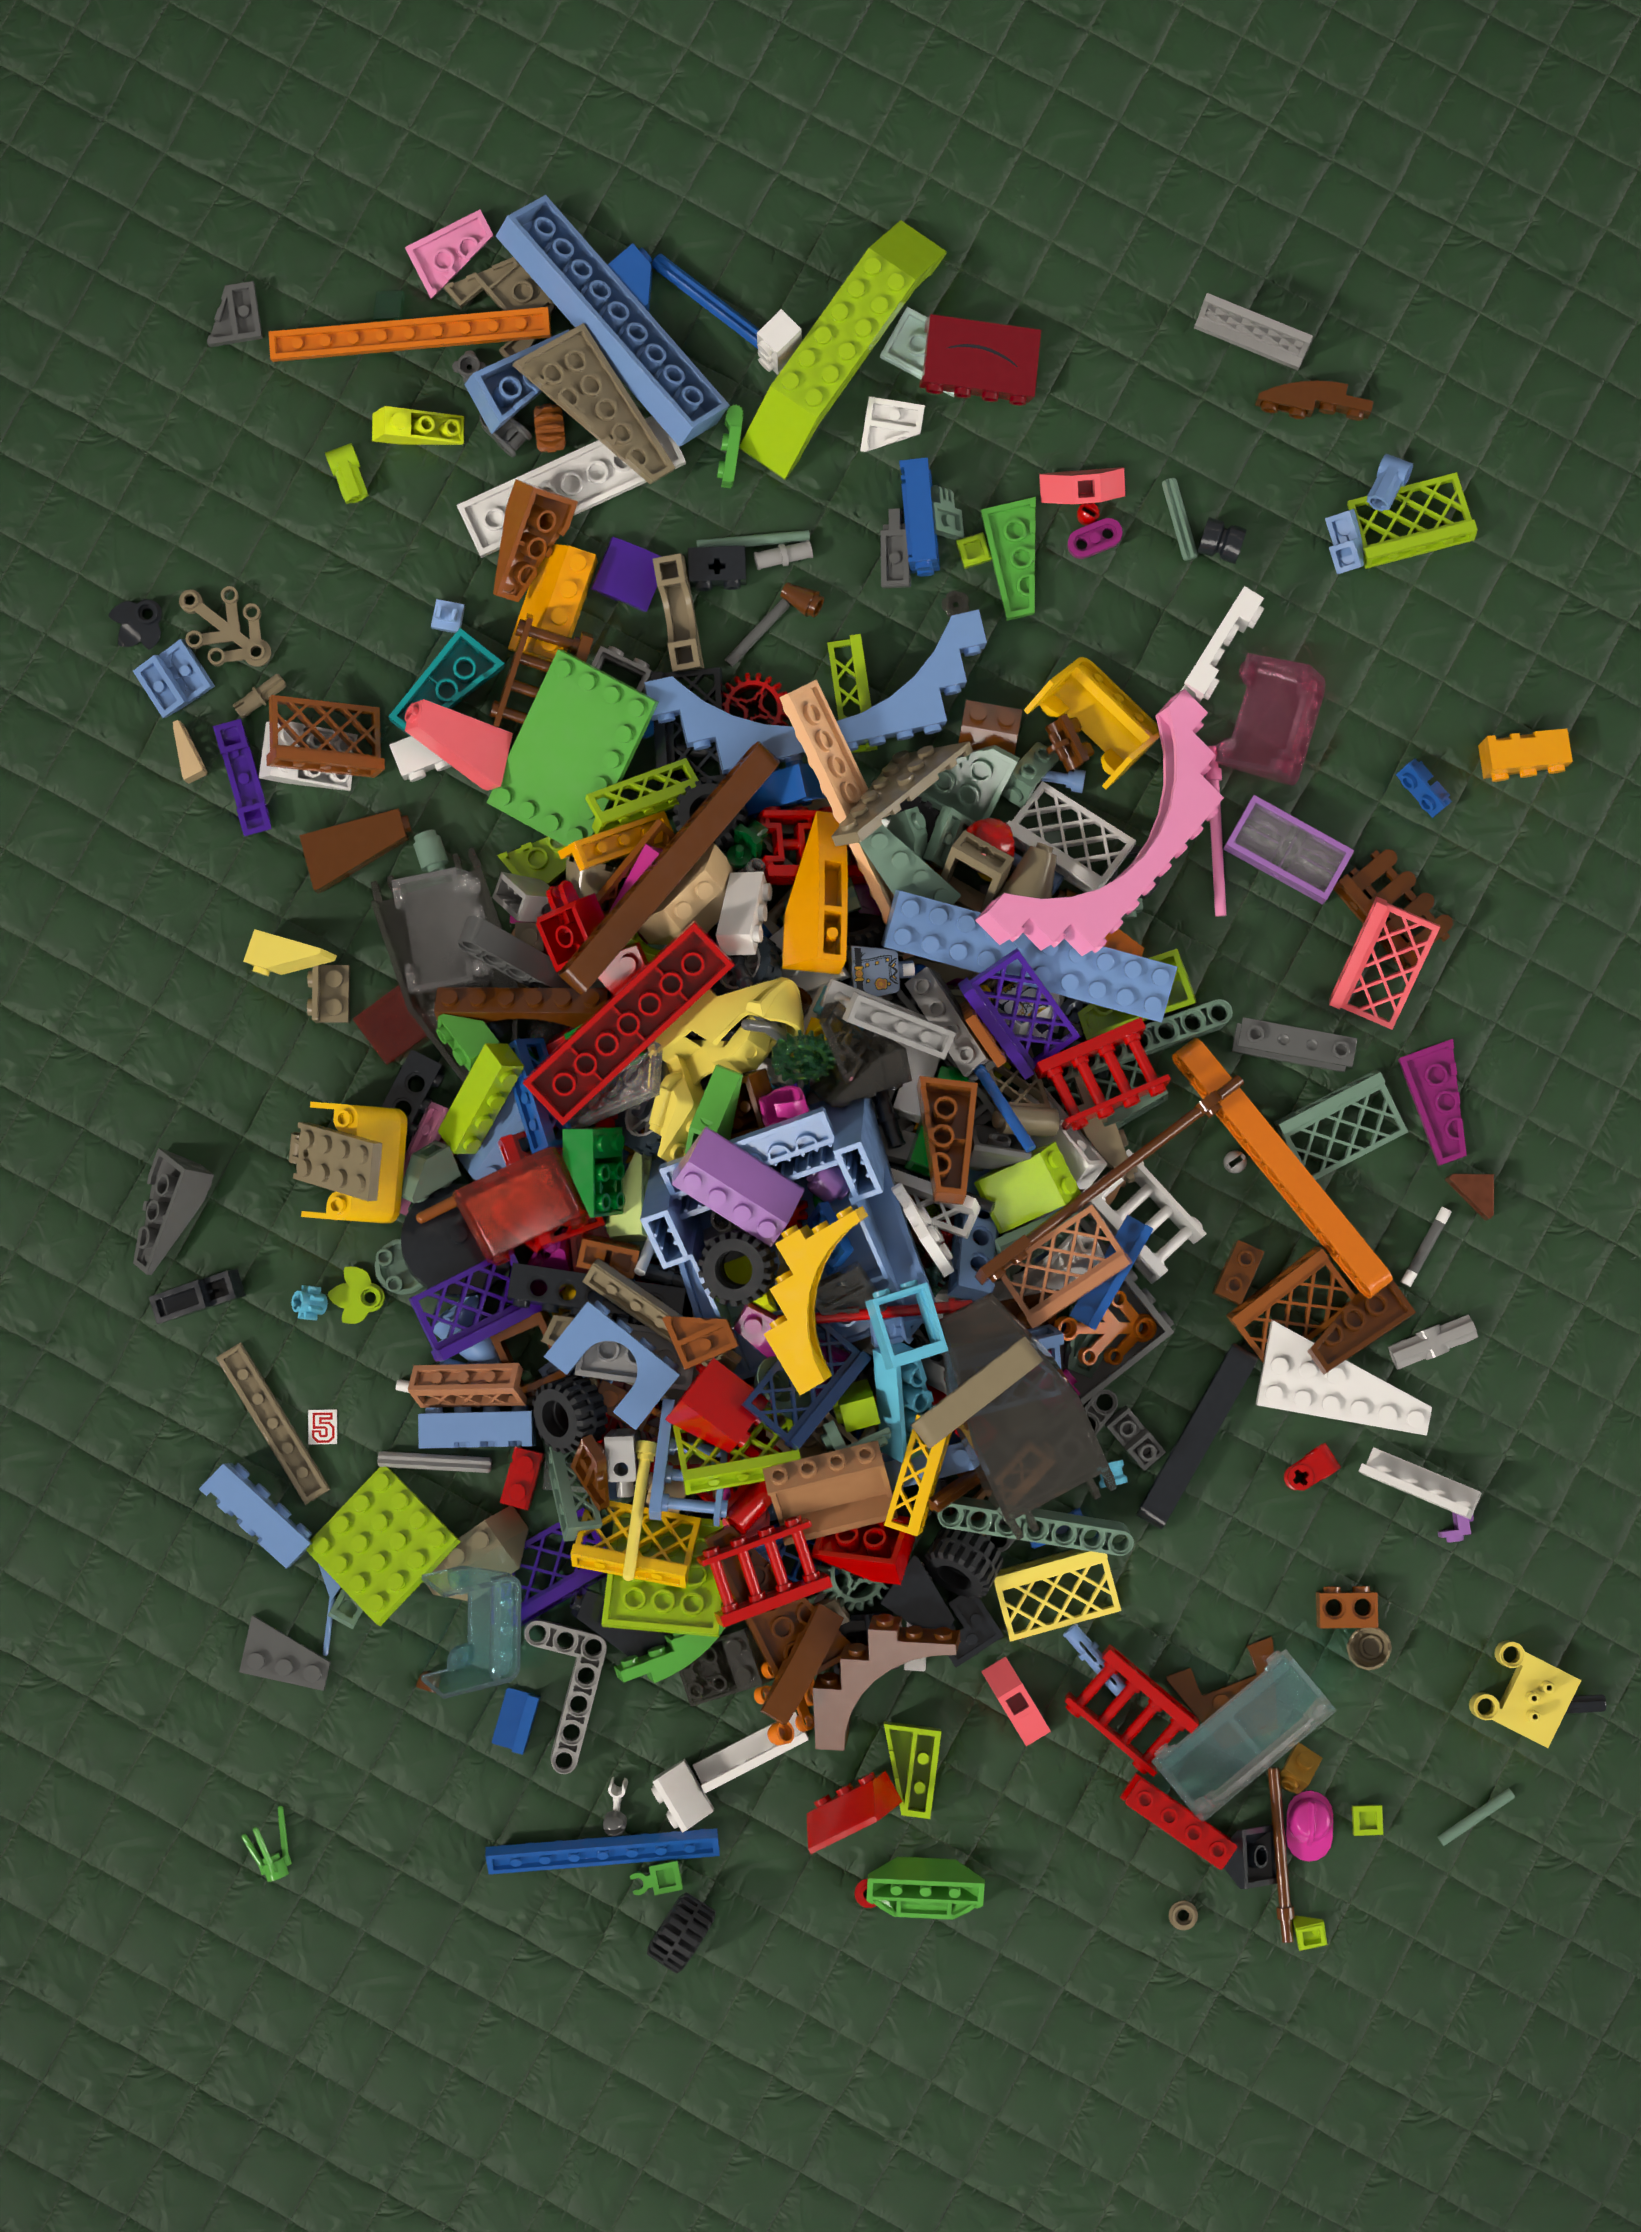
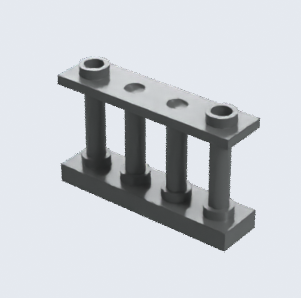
(1294, 1045)

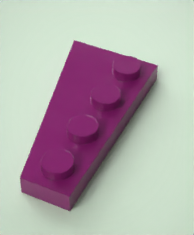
(1436, 1096)

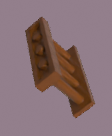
(578, 646)

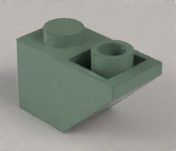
(428, 1171)

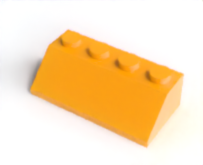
(556, 597)

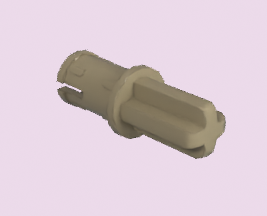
(259, 696)

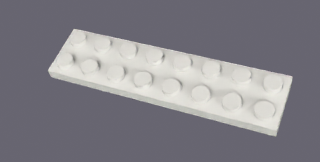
(585, 475)

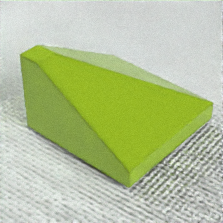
(1309, 1932)

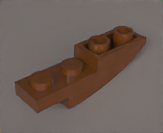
(1302, 397)

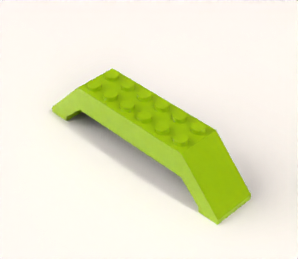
(838, 346)

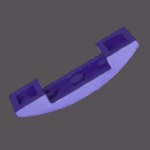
(243, 777)

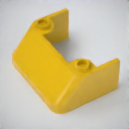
(1103, 712)
(379, 1125)

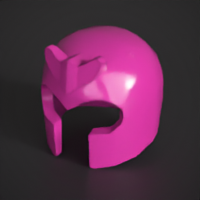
(782, 1105)

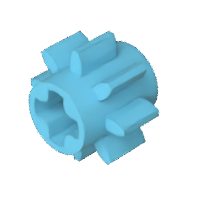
(309, 1302)

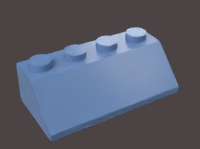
(489, 1157)

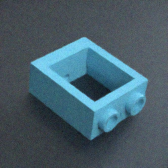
(931, 1321)

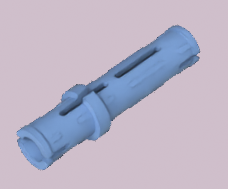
(1075, 1636)

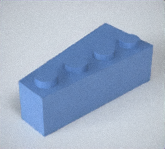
(257, 1513)

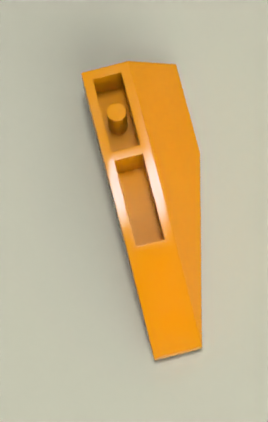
(818, 904)

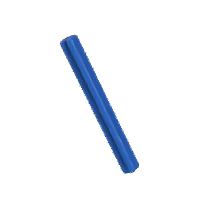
(706, 298)

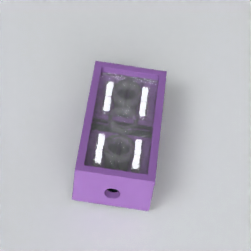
(1288, 849)

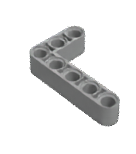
(575, 1687)

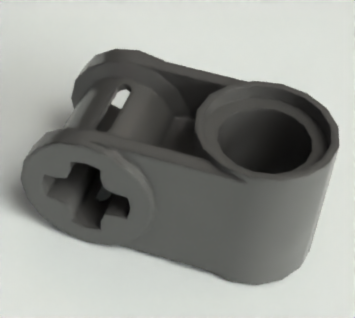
(508, 436)

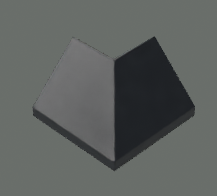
(1254, 1858)

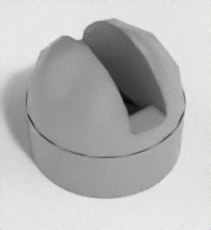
(1239, 1167)

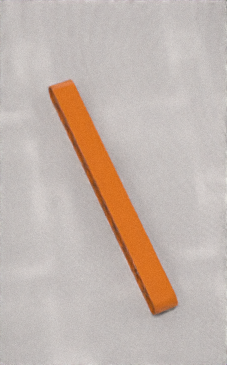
(1285, 1171)

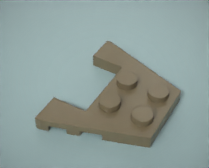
(509, 288)

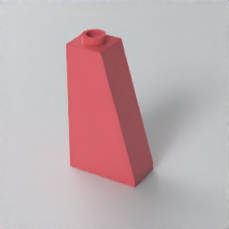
(461, 741)

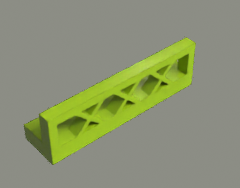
(860, 675)
(644, 806)

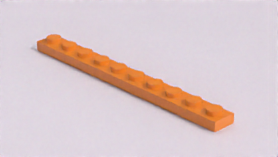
(410, 334)

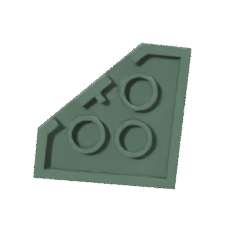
(973, 783)

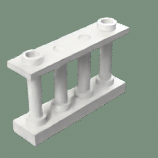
(1150, 1263)

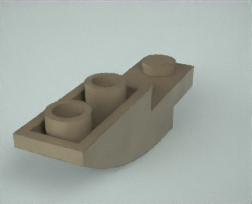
(1106, 1140)

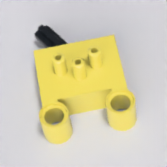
(1535, 1697)

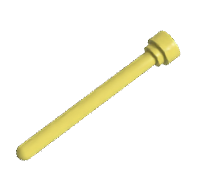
(645, 1455)

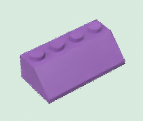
(737, 1186)

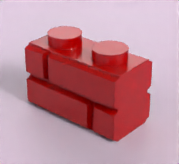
(522, 1478)

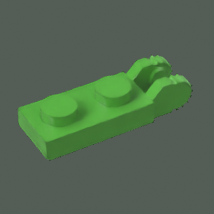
(730, 444)

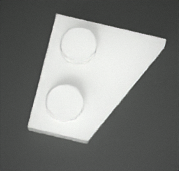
(890, 422)

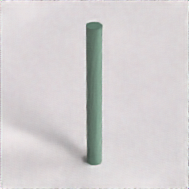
(757, 540)

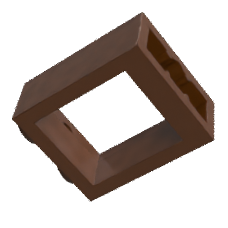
(540, 1318)

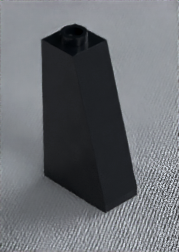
(588, 1608)

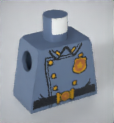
(877, 969)

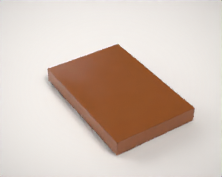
(983, 1034)

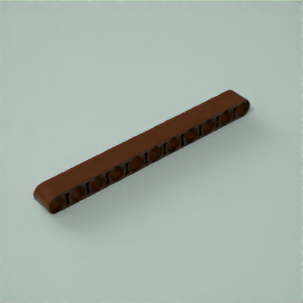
(669, 868)

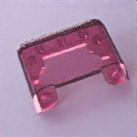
(1273, 719)

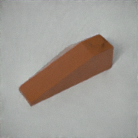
(530, 530)

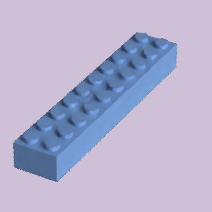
(619, 324)
(1100, 978)

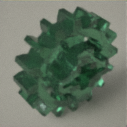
(802, 1057)

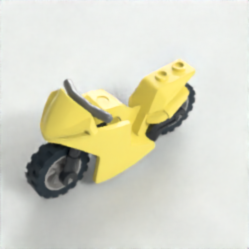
(721, 1028)

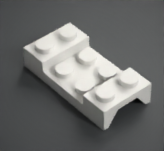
(1243, 613)

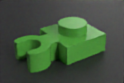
(663, 1878)

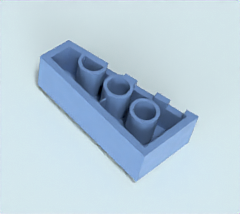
(502, 390)
(476, 1429)

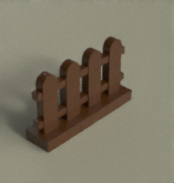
(1351, 893)

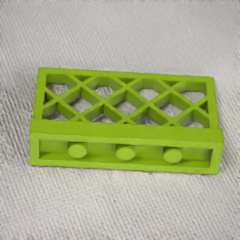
(1424, 540)
(736, 1471)

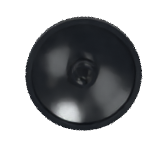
(443, 1247)

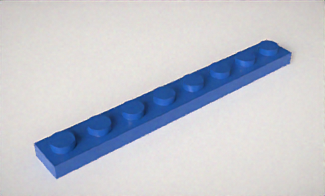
(602, 1851)

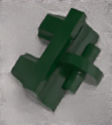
(747, 844)

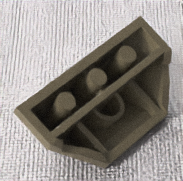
(490, 1545)

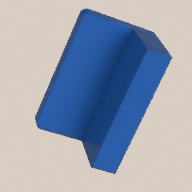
(516, 1720)

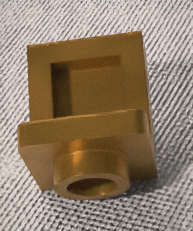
(1299, 1769)

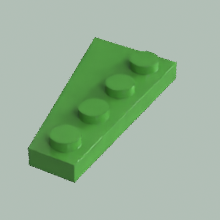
(1012, 550)

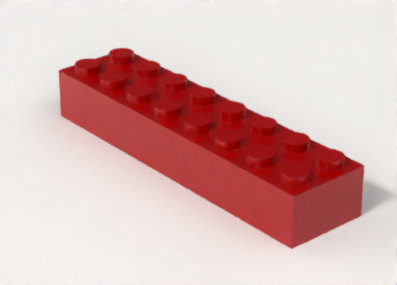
(628, 1022)

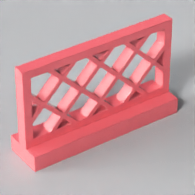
(1361, 952)

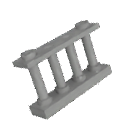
(889, 1019)

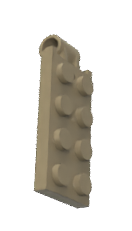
(336, 1160)

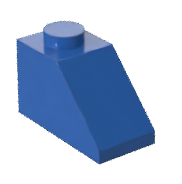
(635, 272)

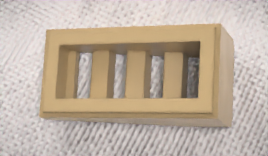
(189, 758)

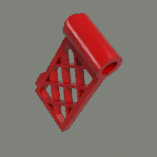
(744, 1505)

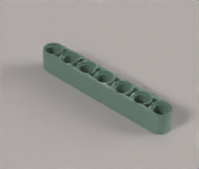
(1155, 1043)
(1047, 1533)

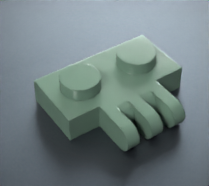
(947, 518)

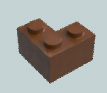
(748, 1112)

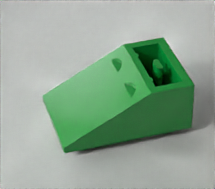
(596, 1167)

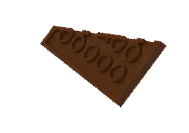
(778, 1628)

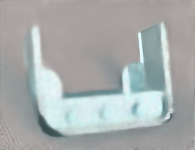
(493, 1630)

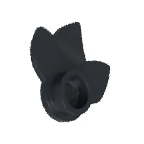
(133, 624)

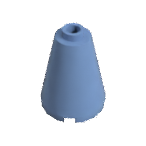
(482, 1352)

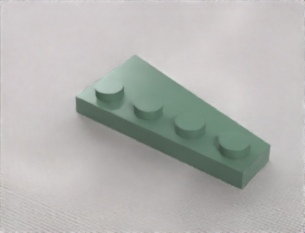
(904, 869)

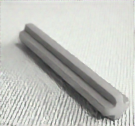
(434, 1462)

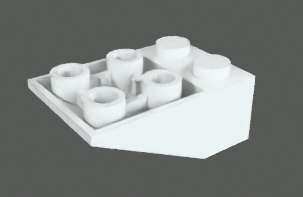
(305, 777)

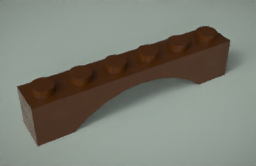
(496, 1004)

